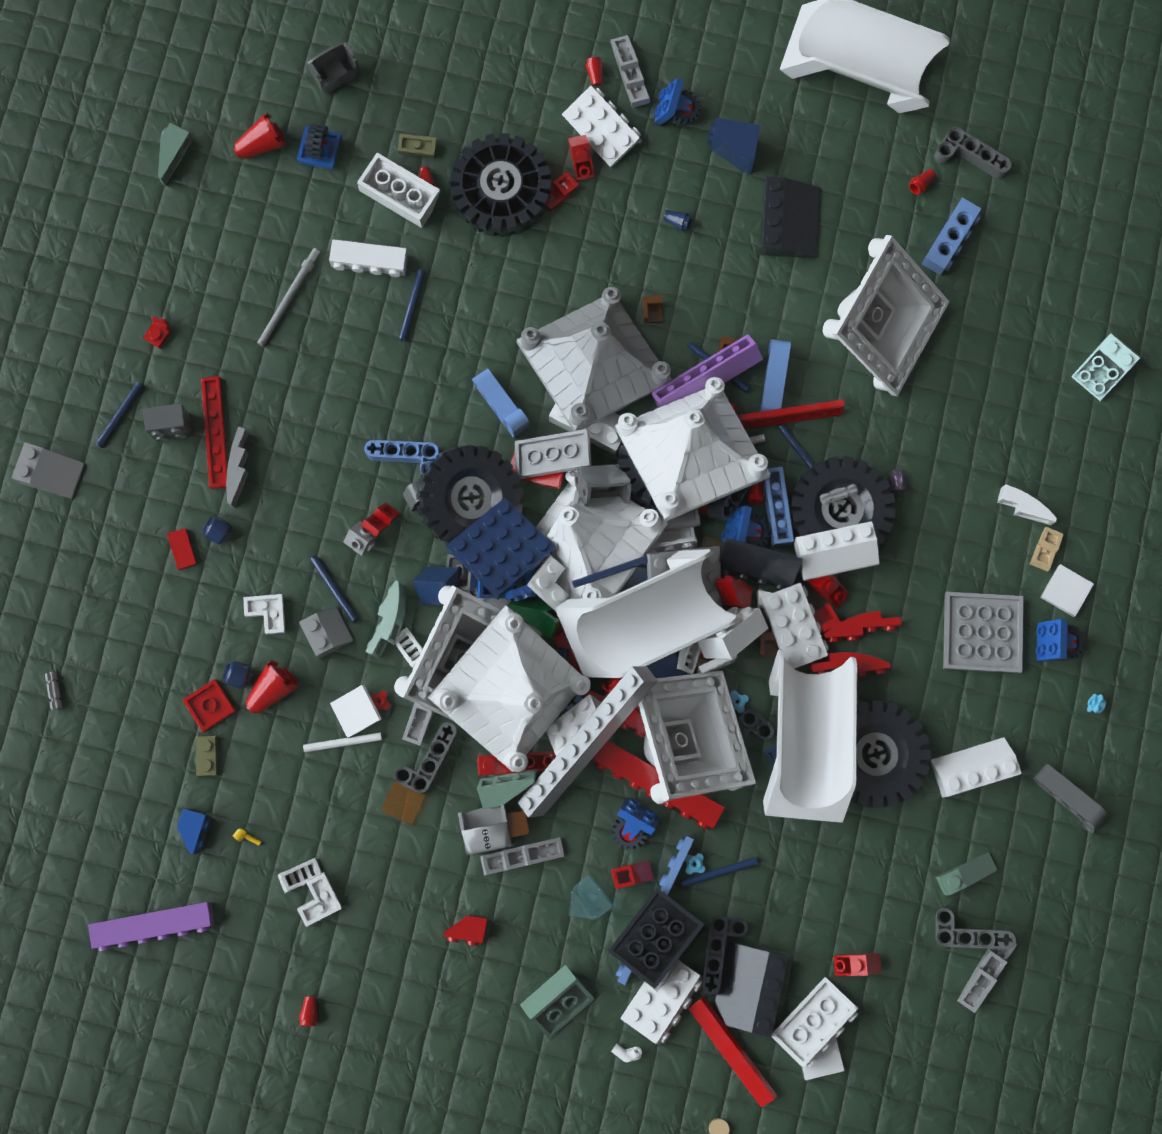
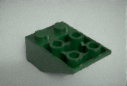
(539, 615)

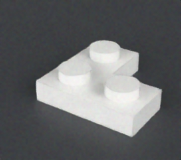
(544, 583)
(271, 608)
(324, 901)

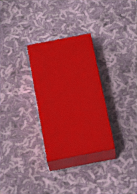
(182, 549)

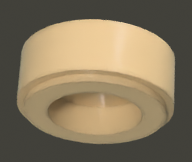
(718, 1126)

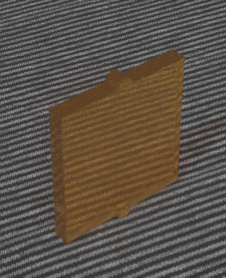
(402, 803)

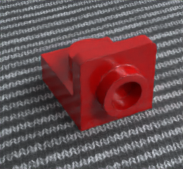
(158, 332)

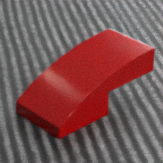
(561, 189)
(381, 519)

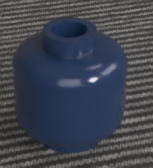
(217, 530)
(237, 674)

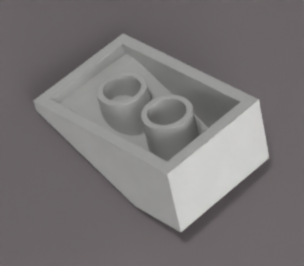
(47, 471)

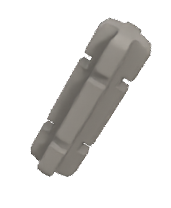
(838, 494)
(53, 690)

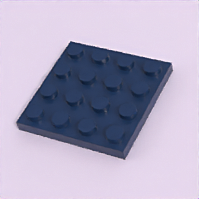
(501, 548)

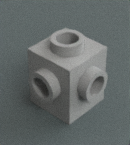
(360, 539)

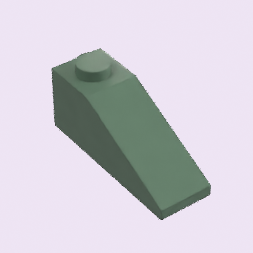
(173, 146)
(502, 788)
(966, 874)

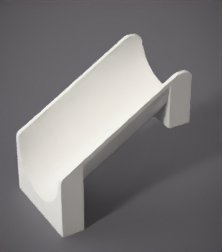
(863, 47)
(643, 620)
(814, 742)

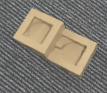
(1046, 549)

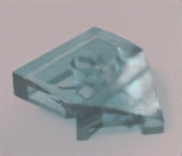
(588, 900)

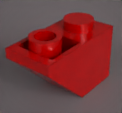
(581, 157)
(829, 589)
(734, 592)
(632, 874)
(470, 929)
(857, 964)

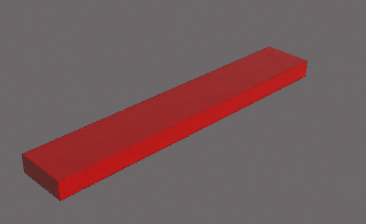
(792, 414)
(214, 431)
(732, 1052)

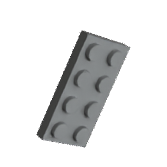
(552, 453)

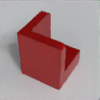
(826, 618)

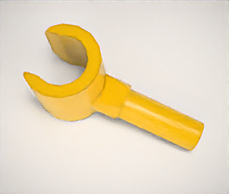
(240, 834)

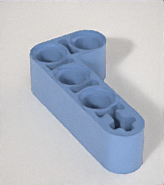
(775, 374)
(501, 404)
(401, 455)

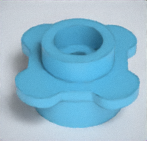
(742, 700)
(1096, 703)
(699, 863)

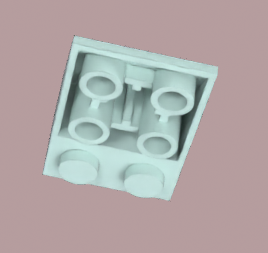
(1106, 366)

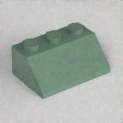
(557, 1002)

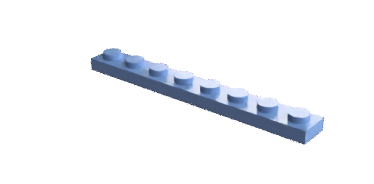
(666, 882)

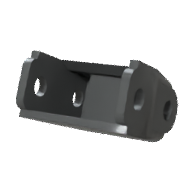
(334, 67)
(602, 482)

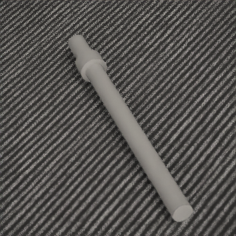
(307, 266)

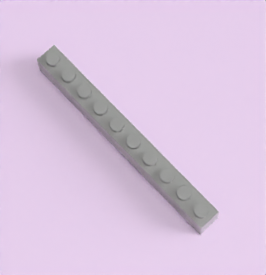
(588, 741)

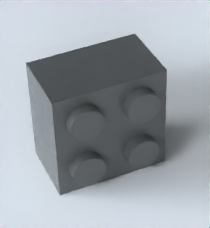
(167, 422)

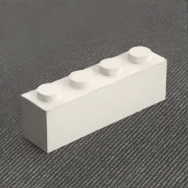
(368, 257)

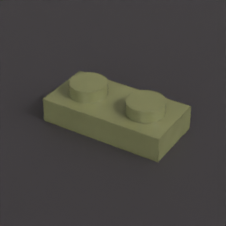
(417, 145)
(206, 756)

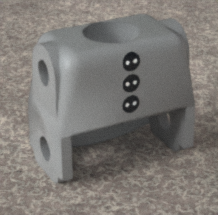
(484, 830)

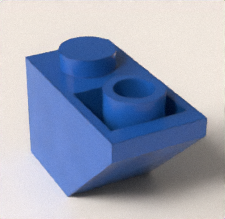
(192, 828)

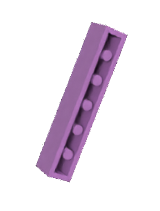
(723, 365)
(150, 925)

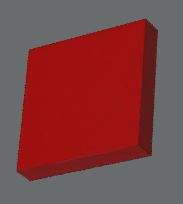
(209, 705)

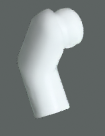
(627, 1055)

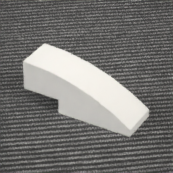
(1025, 505)

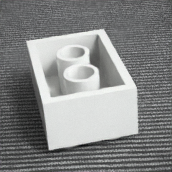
(735, 638)
(566, 726)

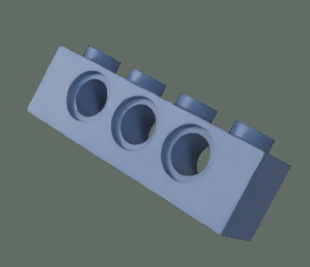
(964, 211)
(777, 508)

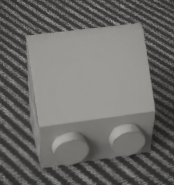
(326, 632)

